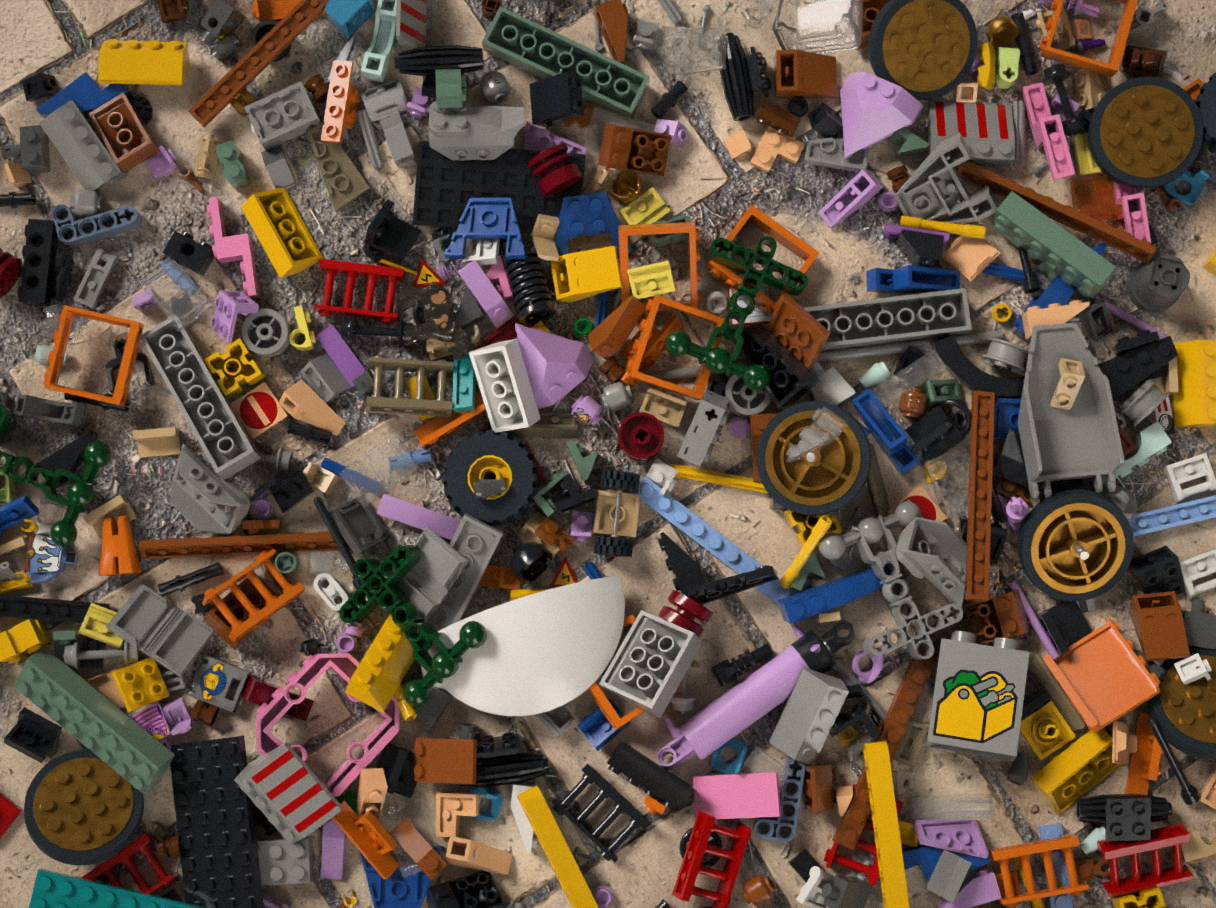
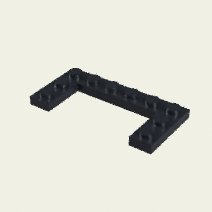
(54, 611)

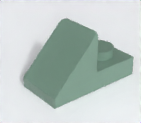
(911, 143)
(942, 390)
(584, 464)
(811, 566)

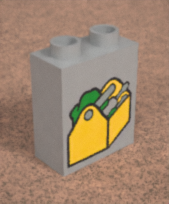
(978, 696)

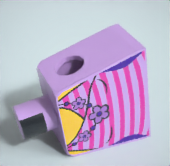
(154, 722)

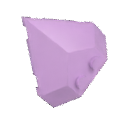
(873, 110)
(552, 363)

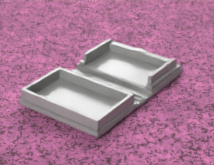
(432, 575)
(161, 629)

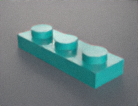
(463, 385)

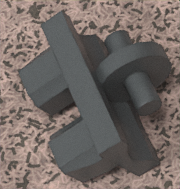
(365, 385)

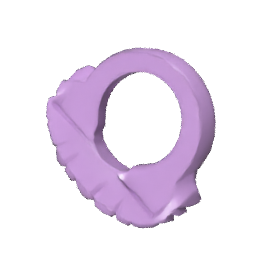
(869, 676)

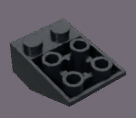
(469, 891)

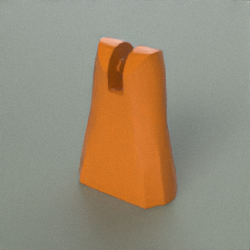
(118, 548)

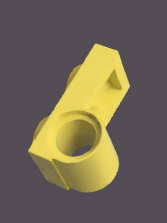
(303, 319)

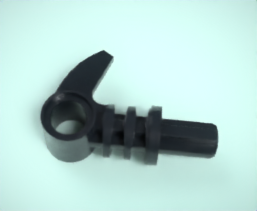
(726, 672)

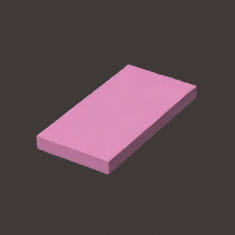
(738, 795)

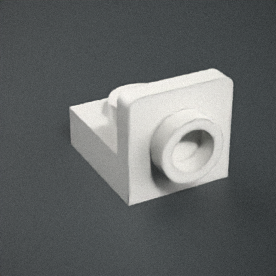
(663, 475)
(1193, 669)

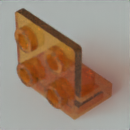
(1095, 198)

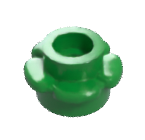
(583, 321)

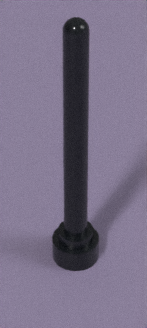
(1030, 283)
(337, 538)
(1188, 793)

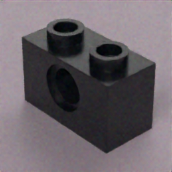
(198, 261)

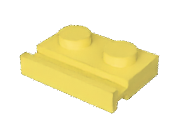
(1083, 156)
(645, 209)
(651, 279)
(95, 625)

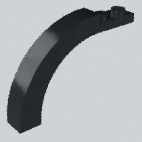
(969, 374)

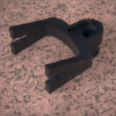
(115, 363)

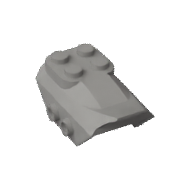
(474, 130)
(206, 498)
(937, 553)

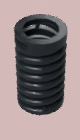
(527, 289)

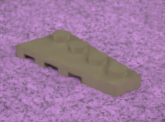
(338, 171)

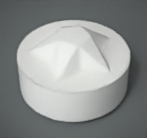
(716, 302)

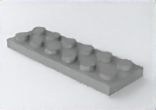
(476, 544)

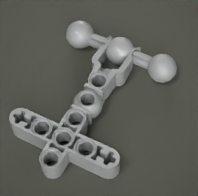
(871, 531)

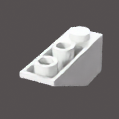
(523, 824)

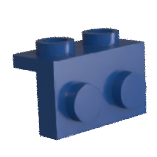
(598, 728)

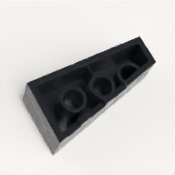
(788, 375)

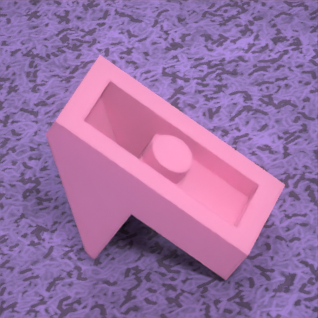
(497, 274)

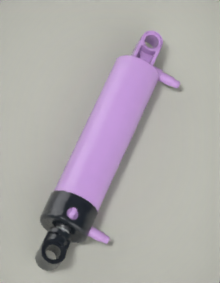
(753, 695)

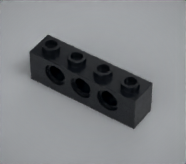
(45, 271)

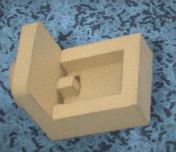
(320, 478)

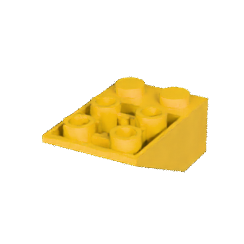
(586, 274)

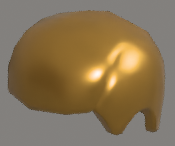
(1002, 31)
(626, 187)

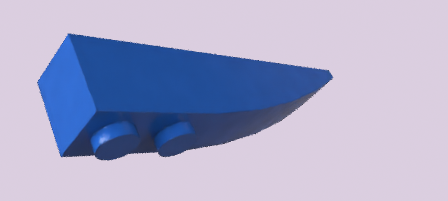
(1055, 292)
(830, 595)

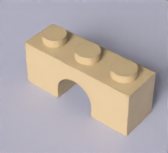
(1197, 848)

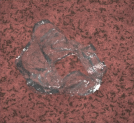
(52, 324)
(855, 750)

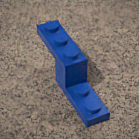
(16, 512)

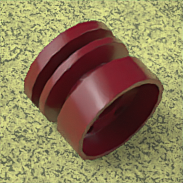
(552, 165)
(9, 271)

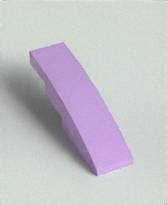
(417, 516)

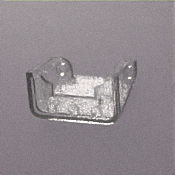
(819, 25)

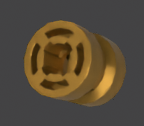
(243, 99)

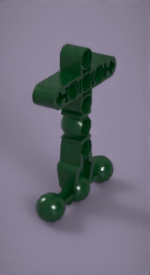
(718, 359)
(79, 493)
(356, 609)

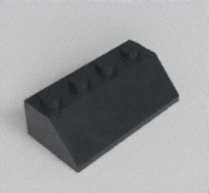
(1011, 465)
(649, 775)

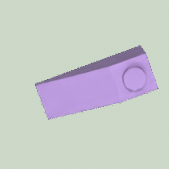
(851, 197)
(485, 293)
(333, 851)
(975, 890)

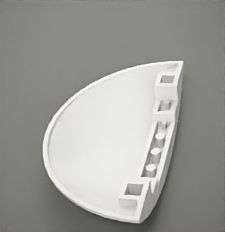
(539, 648)

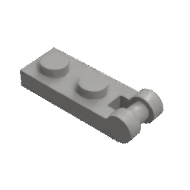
(95, 278)

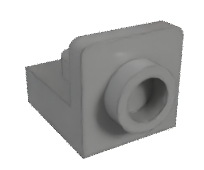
(645, 35)

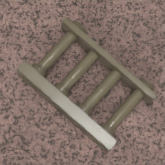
(418, 405)

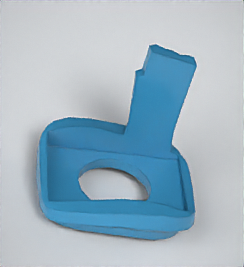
(1197, 186)
(741, 749)
(496, 799)

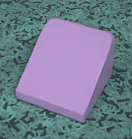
(142, 301)

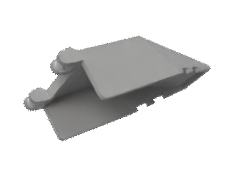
(1062, 441)

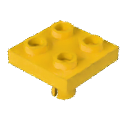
(140, 684)
(1045, 730)

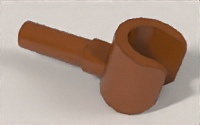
(190, 177)
(1168, 200)

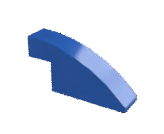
(84, 93)
(911, 280)
(886, 432)
(928, 856)

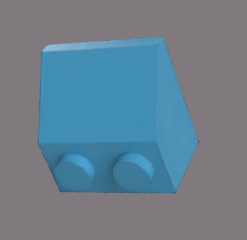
(349, 15)

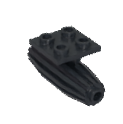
(426, 60)
(742, 78)
(503, 764)
(1124, 815)

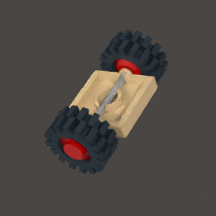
(616, 513)

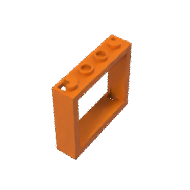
(1082, 62)
(662, 228)
(775, 231)
(61, 339)
(640, 344)
(603, 703)

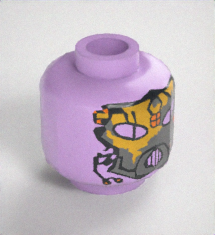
(586, 411)

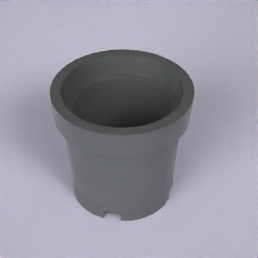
(1157, 298)

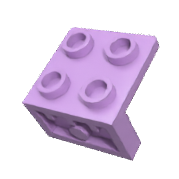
(227, 307)

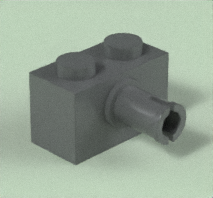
(32, 150)

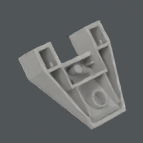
(939, 193)

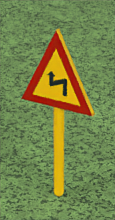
(424, 275)
(564, 575)

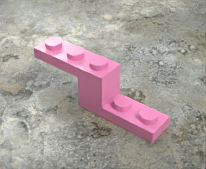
(1048, 131)
(1133, 213)
(233, 248)

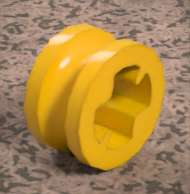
(1003, 319)

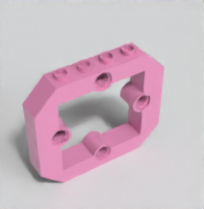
(315, 666)

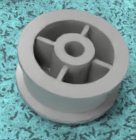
(274, 342)
(1006, 356)
(1143, 402)
(741, 403)

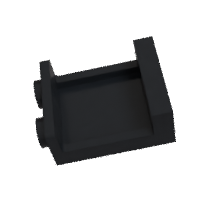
(556, 98)

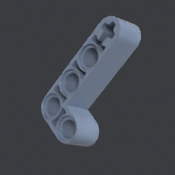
(99, 221)
(785, 798)

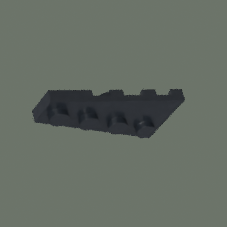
(1137, 365)
(731, 585)

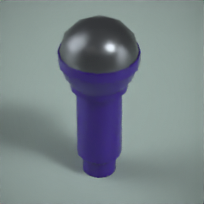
(1083, 46)

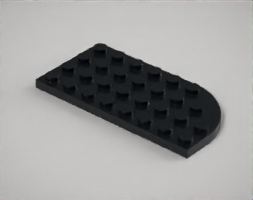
(448, 184)

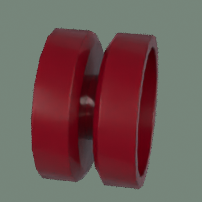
(641, 424)
(686, 612)

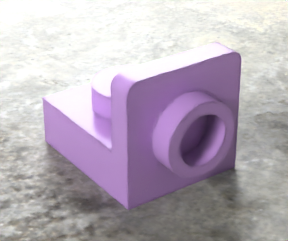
(419, 104)
(162, 162)
(581, 525)

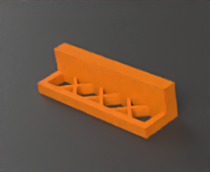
(443, 426)

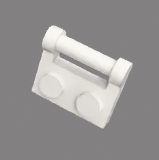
(486, 252)
(1189, 470)
(1196, 568)
(811, 892)

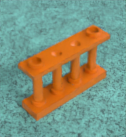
(255, 615)
(1044, 848)

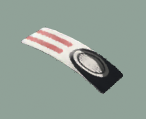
(1164, 416)

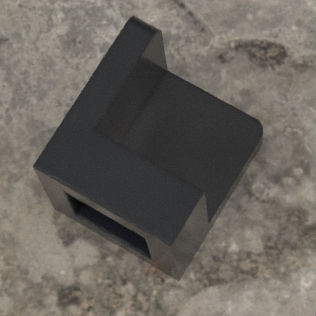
(825, 121)

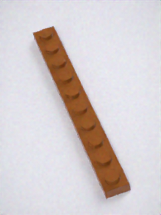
(256, 60)
(1058, 212)
(980, 496)
(237, 545)
(891, 732)

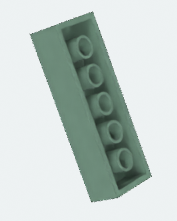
(1052, 245)

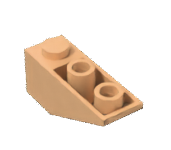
(1052, 315)
(308, 407)
(371, 791)
(477, 856)

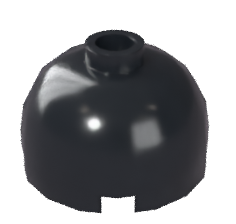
(529, 561)

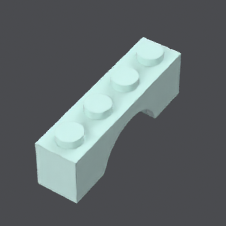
(379, 53)
(1147, 442)

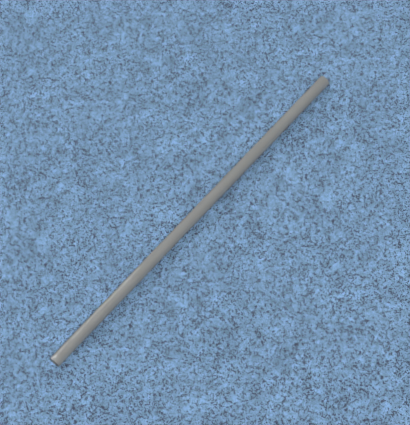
(851, 353)

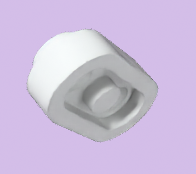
(331, 592)

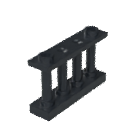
(620, 807)

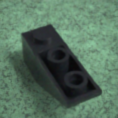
(685, 569)

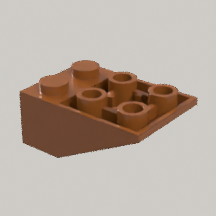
(804, 75)
(634, 150)
(997, 618)
(1159, 626)

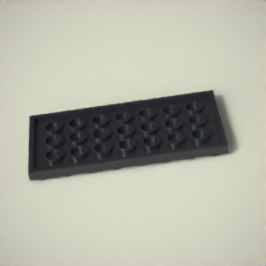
(215, 825)

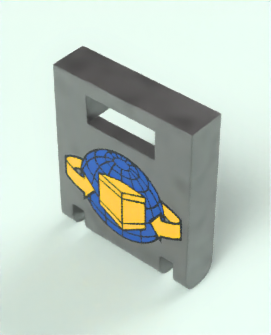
(214, 683)

